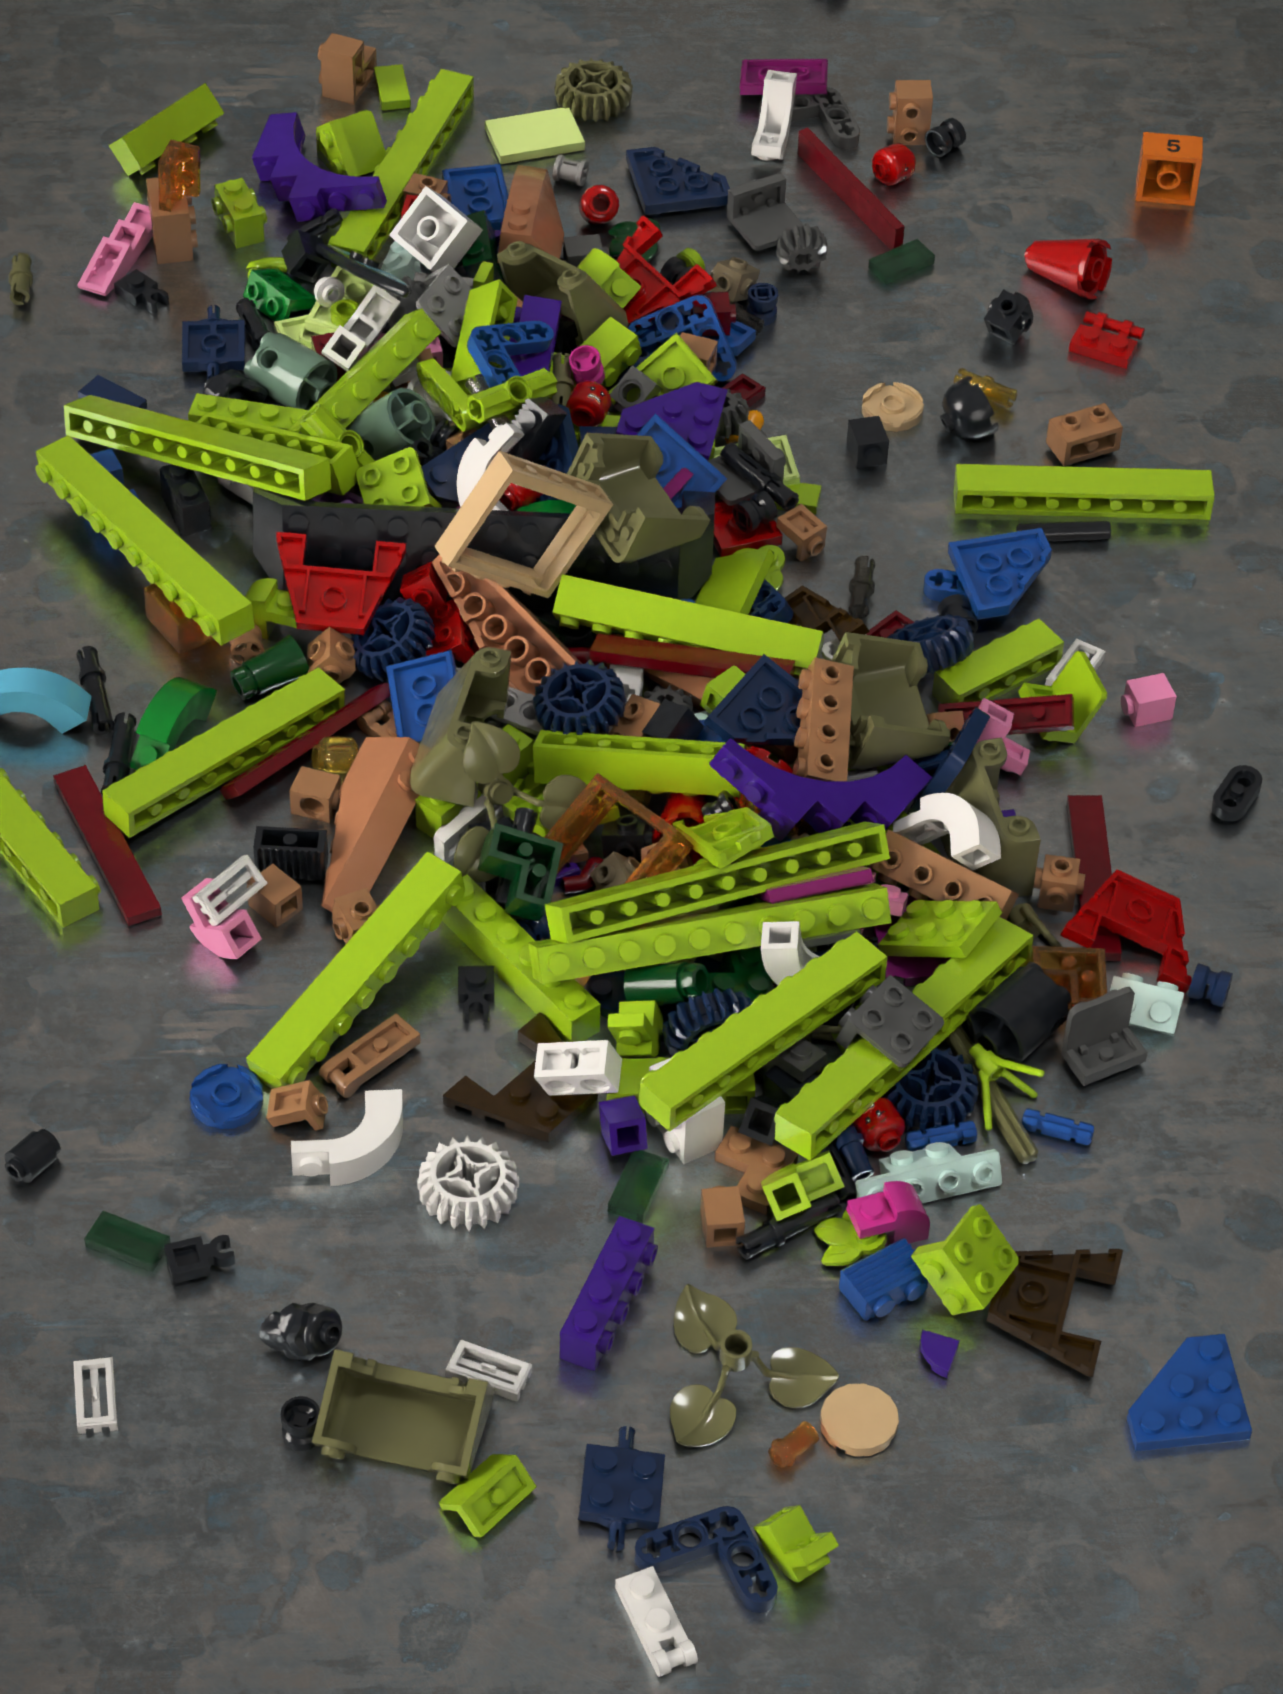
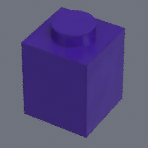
(623, 1125)

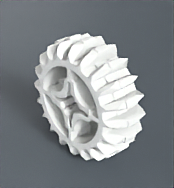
(468, 1183)

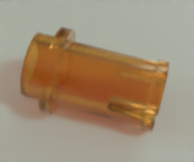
(786, 1450)

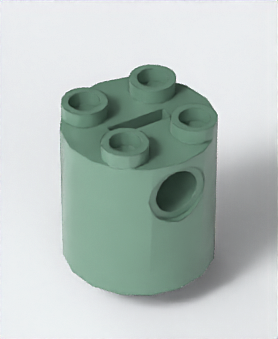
(291, 371)
(393, 422)

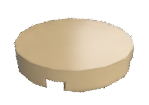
(896, 405)
(859, 1419)

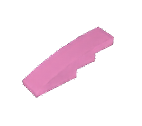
(118, 252)

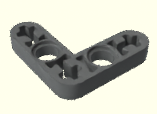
(818, 106)

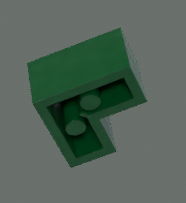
(482, 249)
(528, 862)
(742, 972)

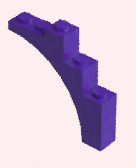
(305, 185)
(822, 804)

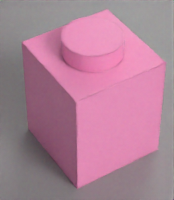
(1148, 700)

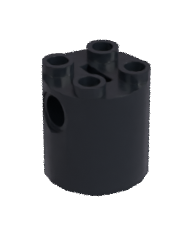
(1019, 1013)

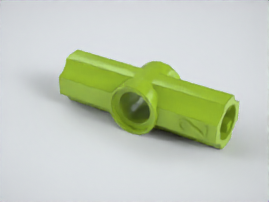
(509, 396)
(322, 424)

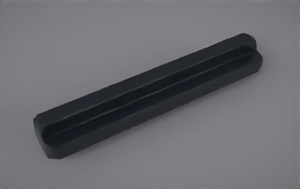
(1071, 530)

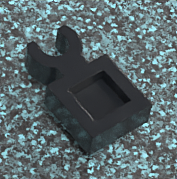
(140, 288)
(476, 990)
(192, 1259)

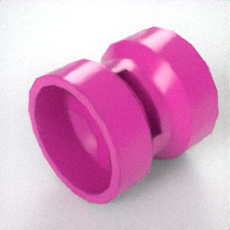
(586, 364)

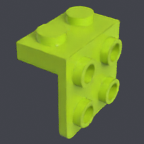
(352, 144)
(395, 481)
(1086, 687)
(969, 1263)

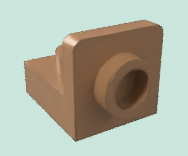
(804, 530)
(297, 1103)

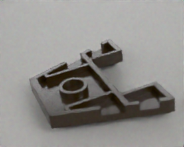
(818, 614)
(523, 1101)
(1037, 1298)

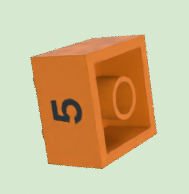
(1169, 168)

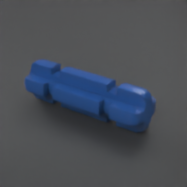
(1058, 1126)
(965, 1132)

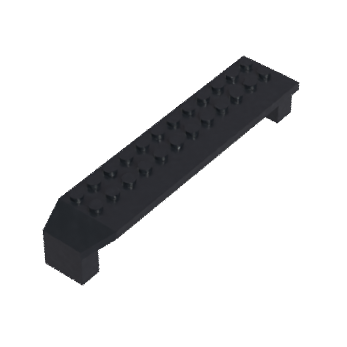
(348, 532)

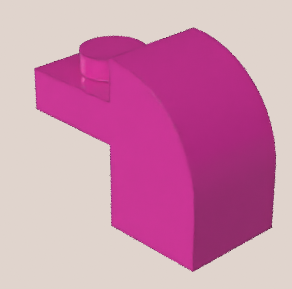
(892, 1212)

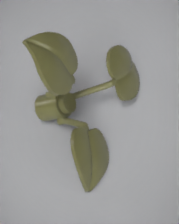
(485, 759)
(708, 1321)

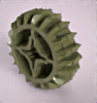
(593, 89)

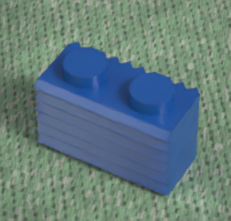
(883, 1280)

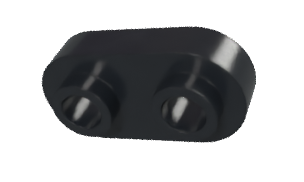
(1236, 793)

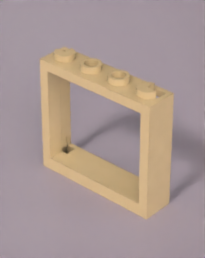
(563, 550)

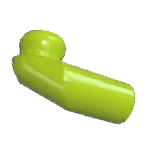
(267, 263)

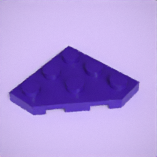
(689, 411)

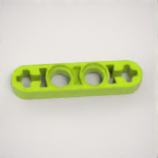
(445, 393)

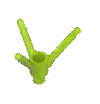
(992, 1068)

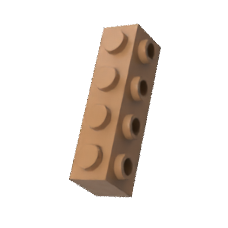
(824, 721)
(937, 876)

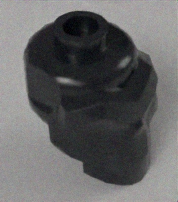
(235, 386)
(302, 1330)

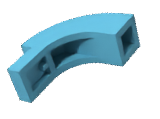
(44, 695)

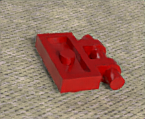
(1106, 346)

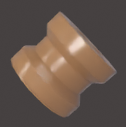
(247, 645)

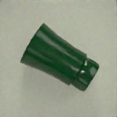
(270, 669)
(666, 982)

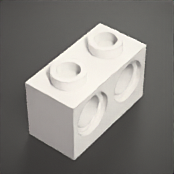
(578, 1067)

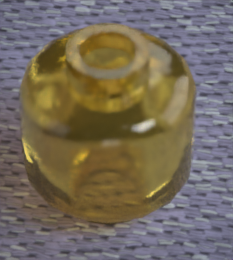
(334, 755)

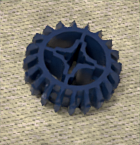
(395, 635)
(942, 639)
(580, 699)
(700, 1016)
(950, 1095)

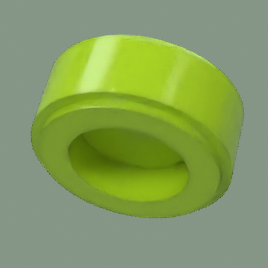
(691, 258)
(342, 311)

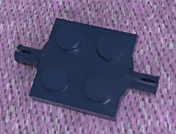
(213, 344)
(621, 1487)

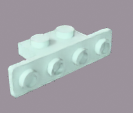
(936, 1172)

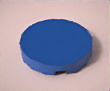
(226, 1096)

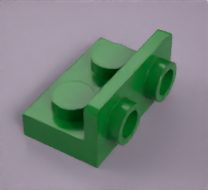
(277, 294)

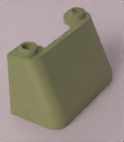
(545, 276)
(642, 513)
(470, 696)
(886, 702)
(1017, 834)
(402, 1416)

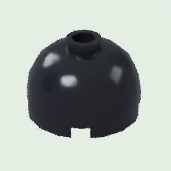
(967, 411)

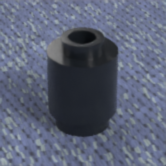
(32, 1155)

